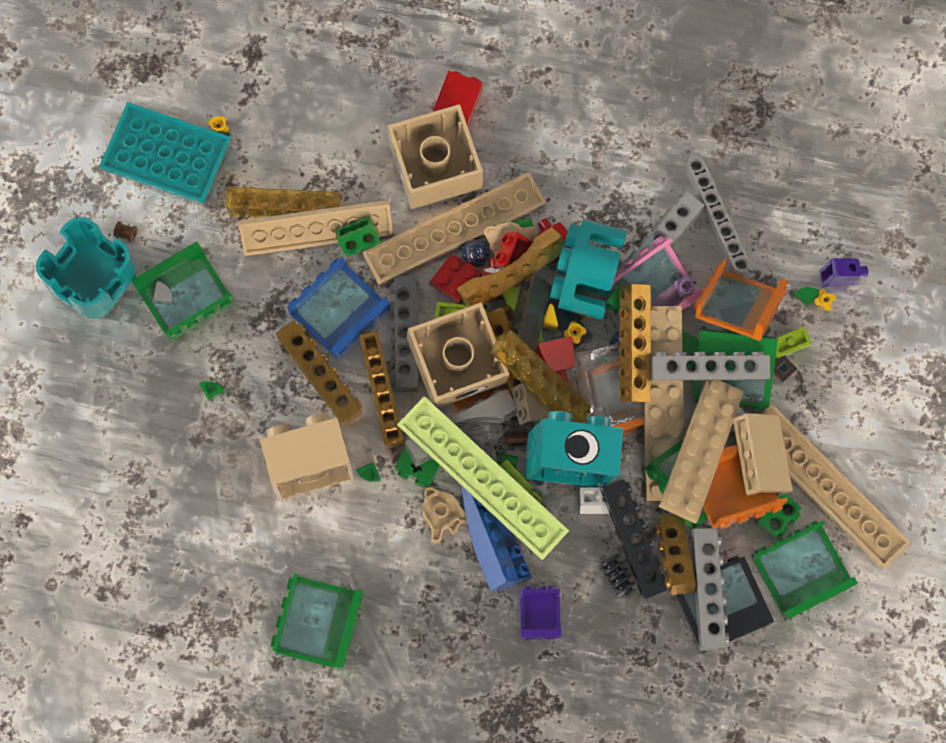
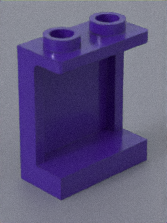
(540, 613)

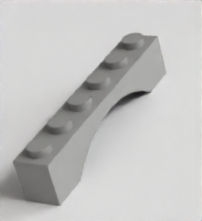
(494, 409)

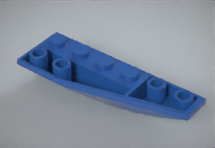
(494, 547)

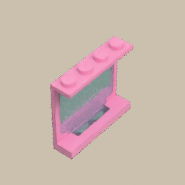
(658, 268)

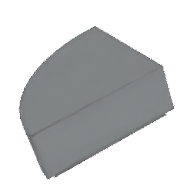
(162, 293)

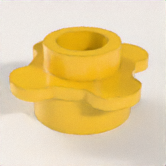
(219, 121)
(826, 305)
(573, 326)

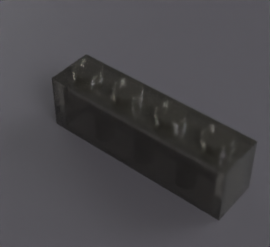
(531, 310)

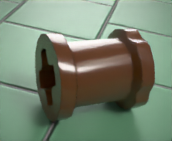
(119, 228)

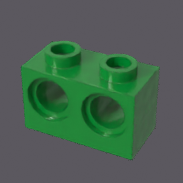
(356, 232)
(780, 517)

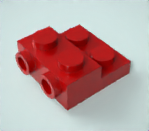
(512, 249)
(453, 275)

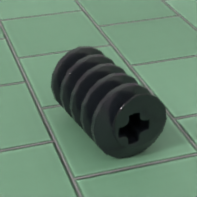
(617, 577)

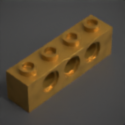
(677, 582)

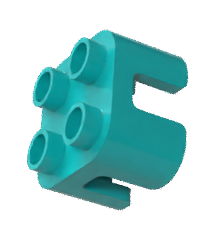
(587, 267)
(88, 269)

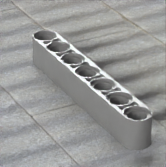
(717, 225)

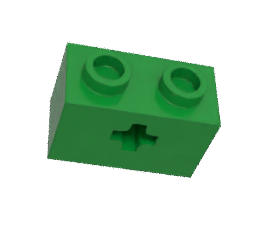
(422, 478)

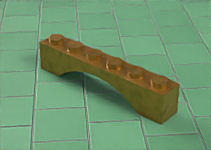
(486, 288)

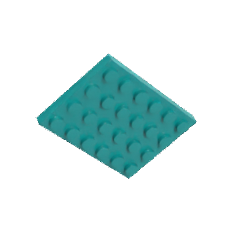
(165, 153)

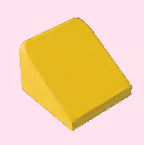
(550, 320)

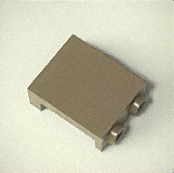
(528, 405)

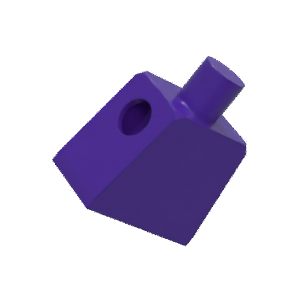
(842, 272)

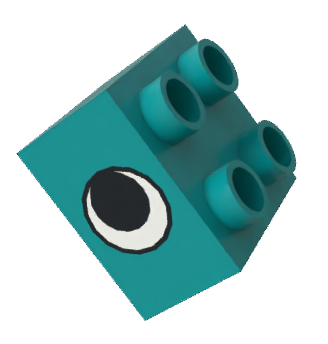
(574, 451)

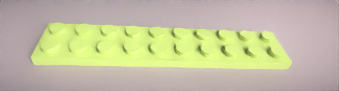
(483, 478)

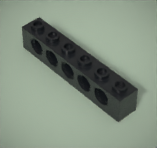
(646, 587)

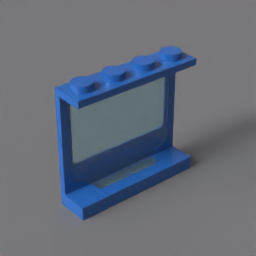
(338, 308)

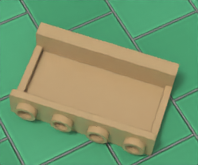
(762, 454)

